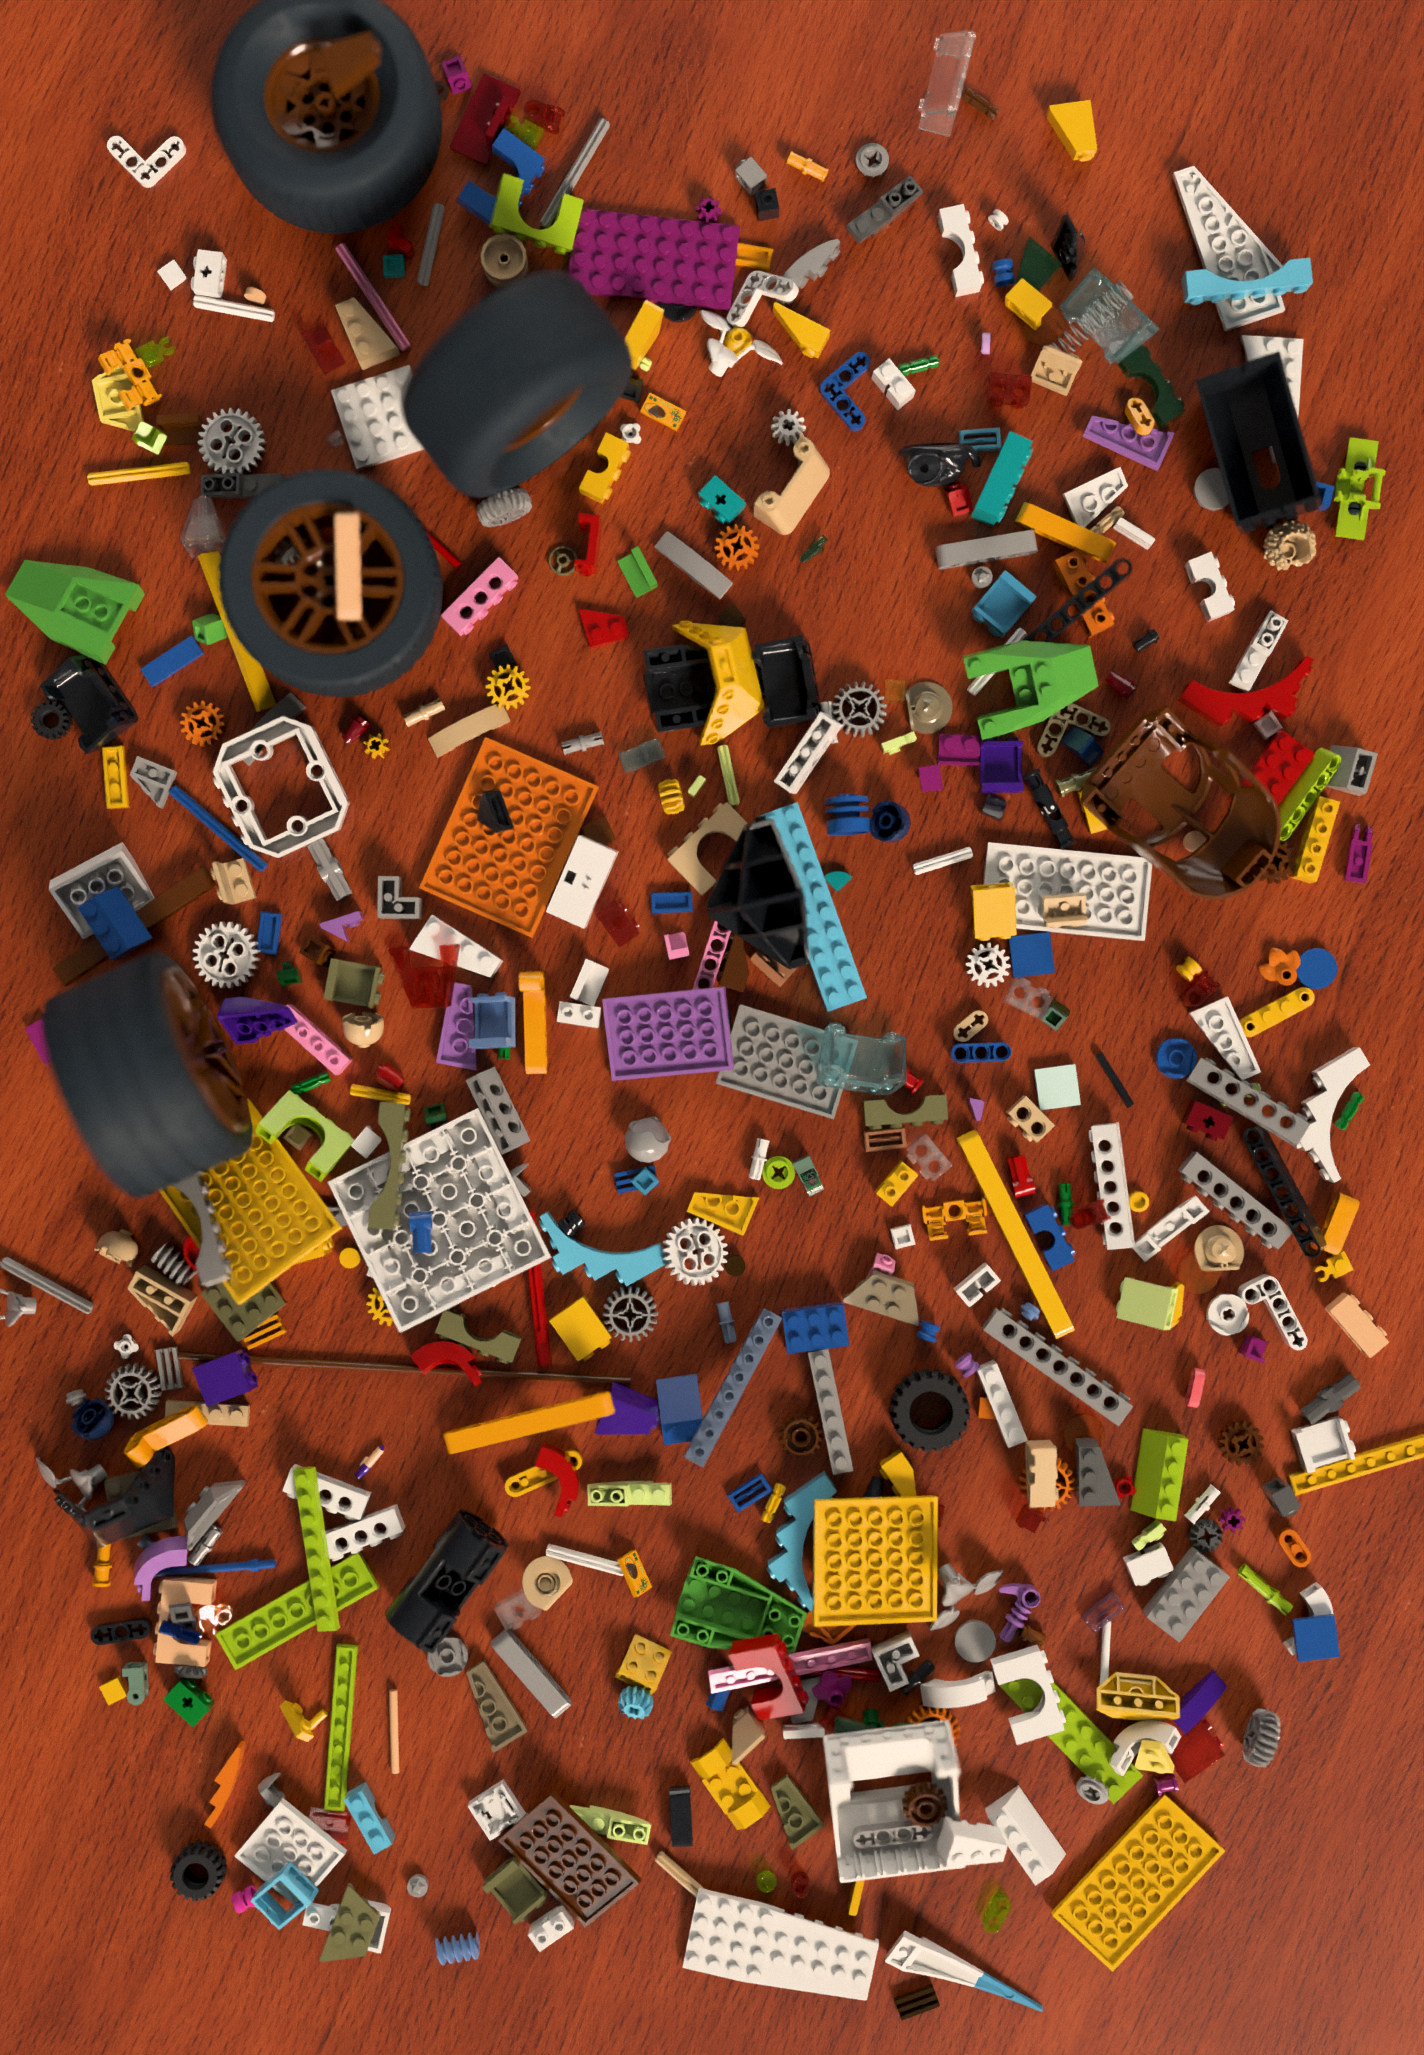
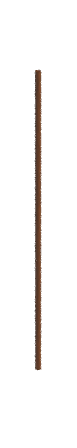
(405, 1368)

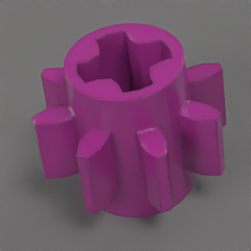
(708, 203)
(1227, 1515)

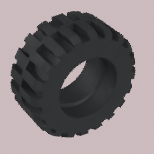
(934, 1437)

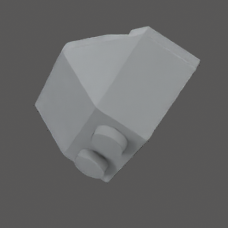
(208, 1509)

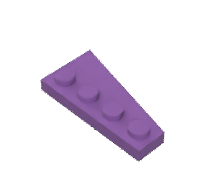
(1123, 439)
(457, 1030)

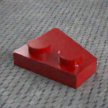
(603, 627)

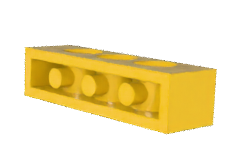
(1315, 839)

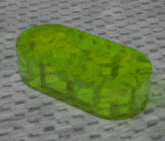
(992, 1910)

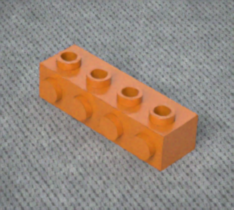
(1074, 577)

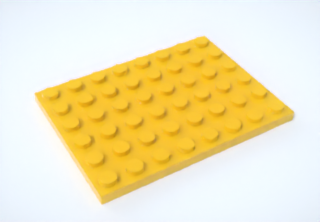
(264, 1213)

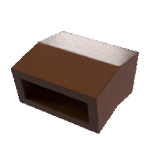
(599, 831)

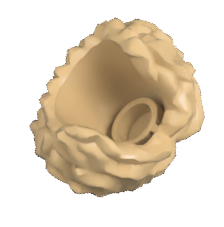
(1289, 545)

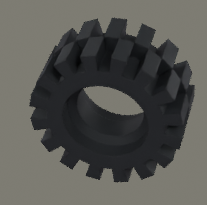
(39, 716)

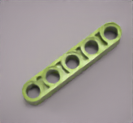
(1307, 789)

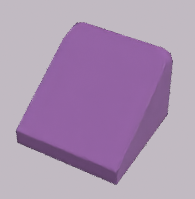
(976, 1108)

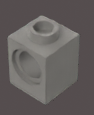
(750, 175)

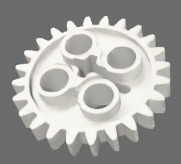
(215, 434)
(243, 963)
(677, 1255)

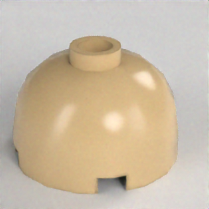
(363, 1029)
(118, 1247)

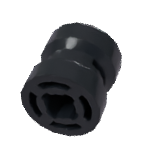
(571, 1222)

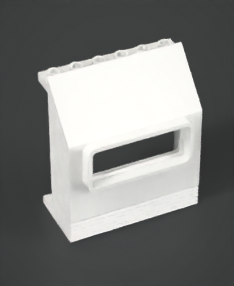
(879, 1755)

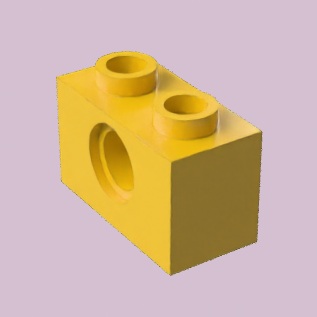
(896, 1183)

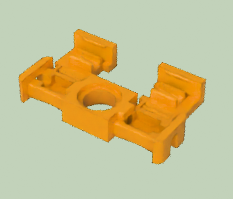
(144, 389)
(971, 1209)

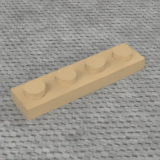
(217, 1414)

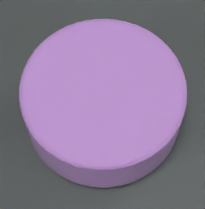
(985, 349)

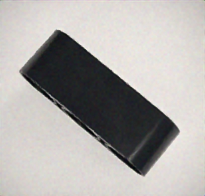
(681, 1816)

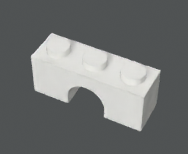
(1206, 569)

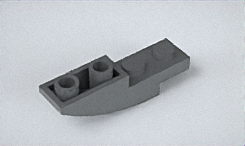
(885, 210)
(236, 485)

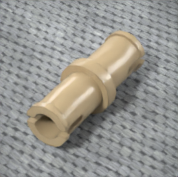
(423, 712)

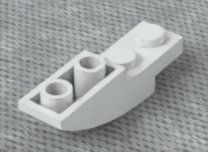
(1258, 651)

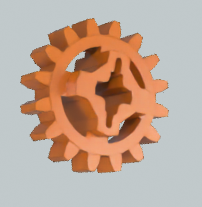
(729, 545)
(205, 716)

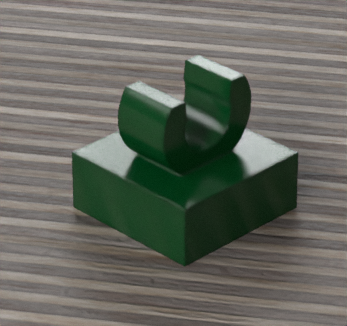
(289, 974)
(435, 1113)

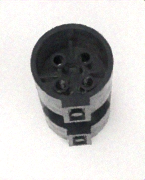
(433, 1598)

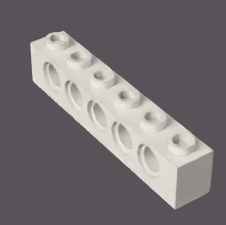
(1111, 1133)

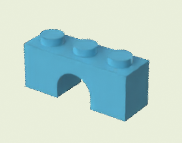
(374, 1829)

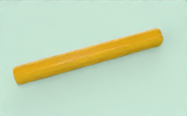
(138, 473)

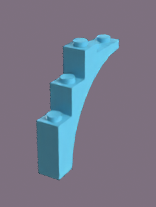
(572, 1253)
(793, 1533)

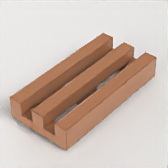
(884, 1139)

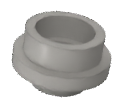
(75, 1397)

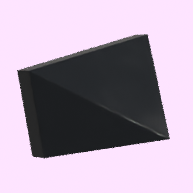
(494, 812)

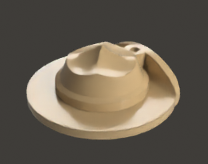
(1218, 1249)
(545, 1581)

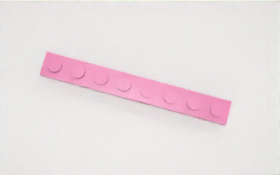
(804, 1663)

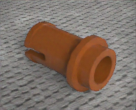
(1031, 1635)

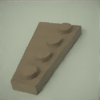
(498, 1713)

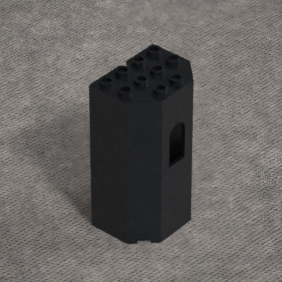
(1249, 412)

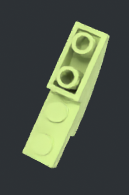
(629, 1493)
(614, 1824)

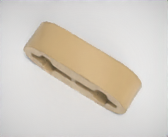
(973, 1029)

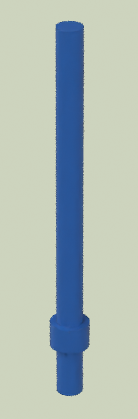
(252, 1565)

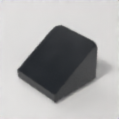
(993, 807)

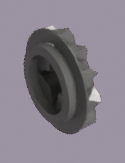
(1198, 1530)
(191, 1671)

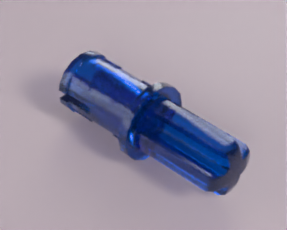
(179, 1632)

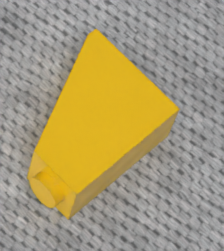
(1074, 128)
(644, 331)

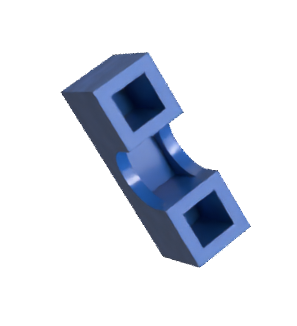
(1058, 1252)

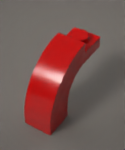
(446, 1352)
(561, 1465)

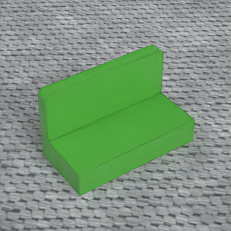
(637, 573)

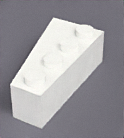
(471, 955)

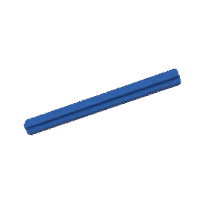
(218, 828)

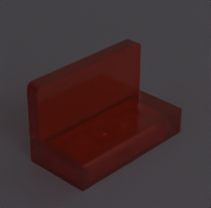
(333, 1823)

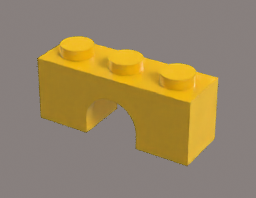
(598, 485)

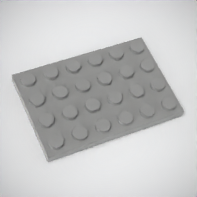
(778, 1062)

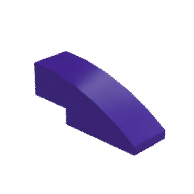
(1199, 1701)

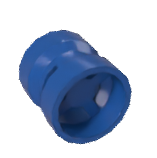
(1003, 272)

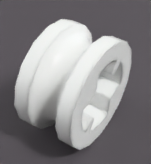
(998, 219)

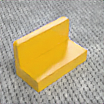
(1027, 303)

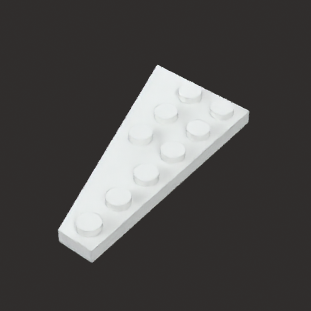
(1291, 354)

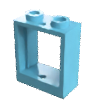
(296, 1883)

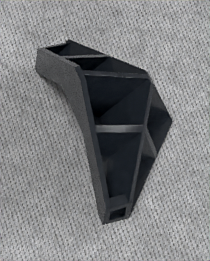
(763, 896)

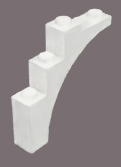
(1332, 1080)

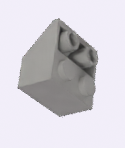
(1354, 771)

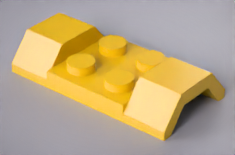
(731, 1786)

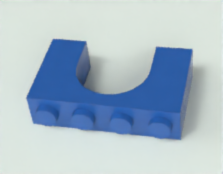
(521, 158)

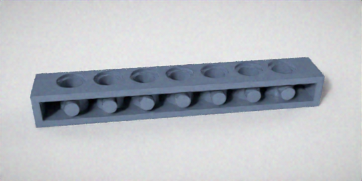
(732, 1387)

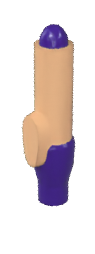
(367, 1463)

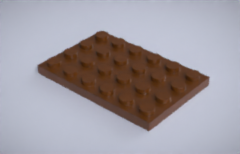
(569, 1859)

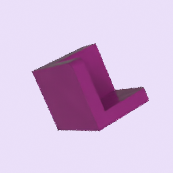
(930, 778)
(1253, 1348)

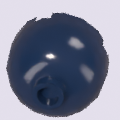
(889, 822)
(93, 1419)

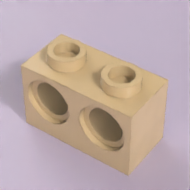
(1033, 1115)

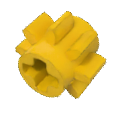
(370, 744)

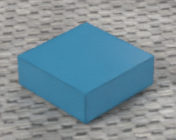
(645, 1180)

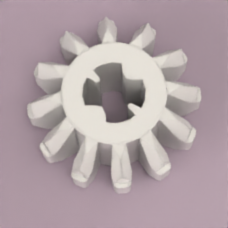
(790, 420)

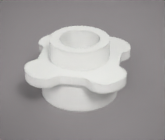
(633, 428)
(127, 1340)

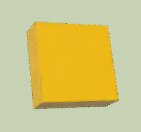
(113, 1690)

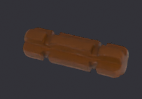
(980, 103)

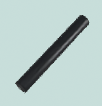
(1114, 1079)

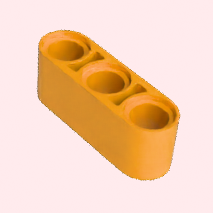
(1339, 1222)

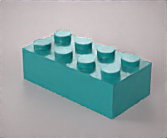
(1004, 474)

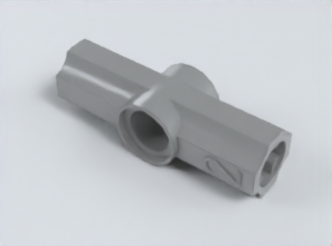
(330, 869)

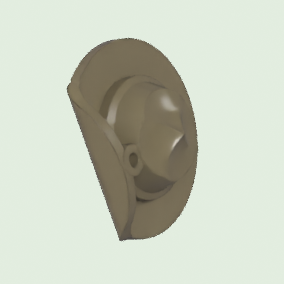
(928, 707)

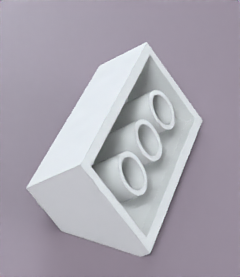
(1026, 1834)

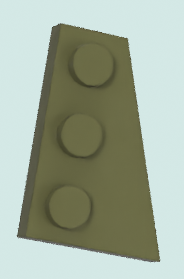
(796, 1813)

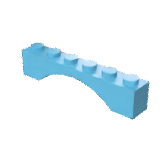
(1206, 286)

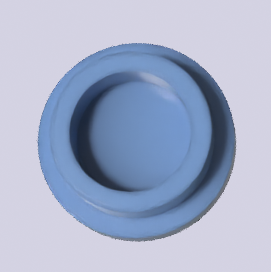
(1029, 1311)

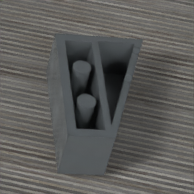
(1092, 1476)

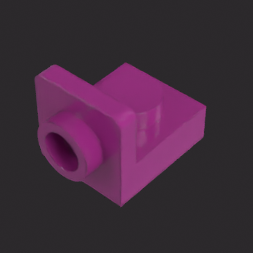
(456, 75)

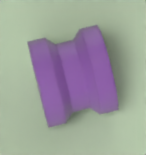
(966, 1365)

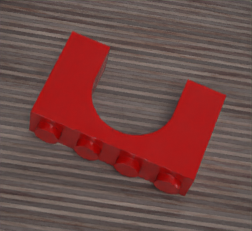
(771, 1654)

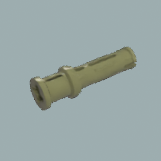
(1072, 783)

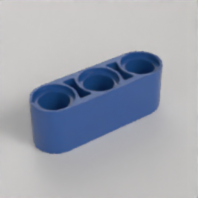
(990, 1052)

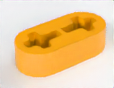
(1142, 415)

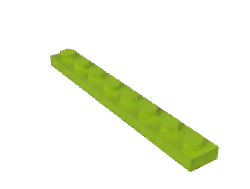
(316, 1548)

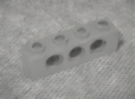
(498, 1110)

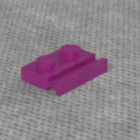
(958, 750)

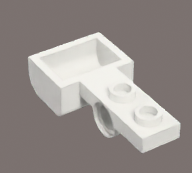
(322, 1918)

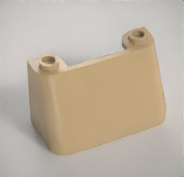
(785, 511)

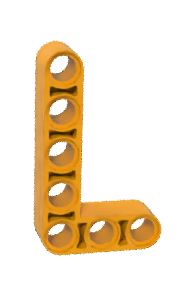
(535, 1037)

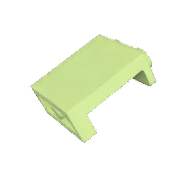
(1146, 1303)

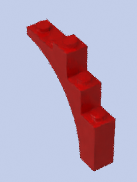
(1218, 705)

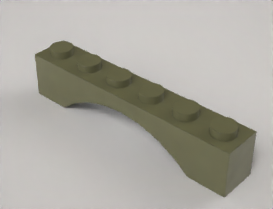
(384, 1209)

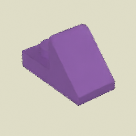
(337, 925)

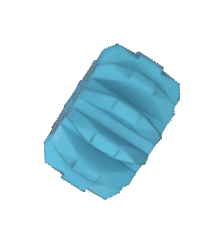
(635, 1702)

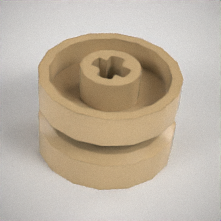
(504, 260)

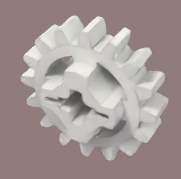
(983, 974)

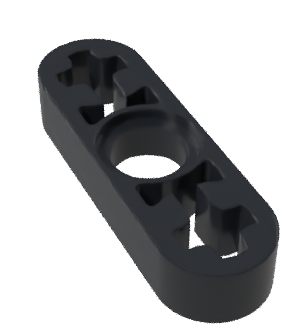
(106, 1627)

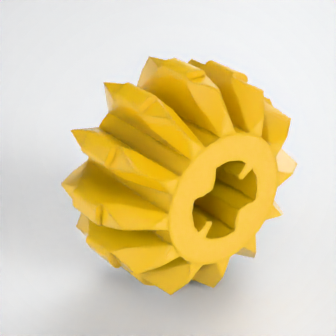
(671, 796)

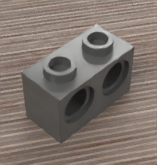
(1281, 1497)

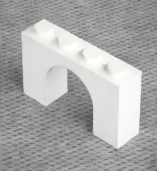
(1046, 1717)

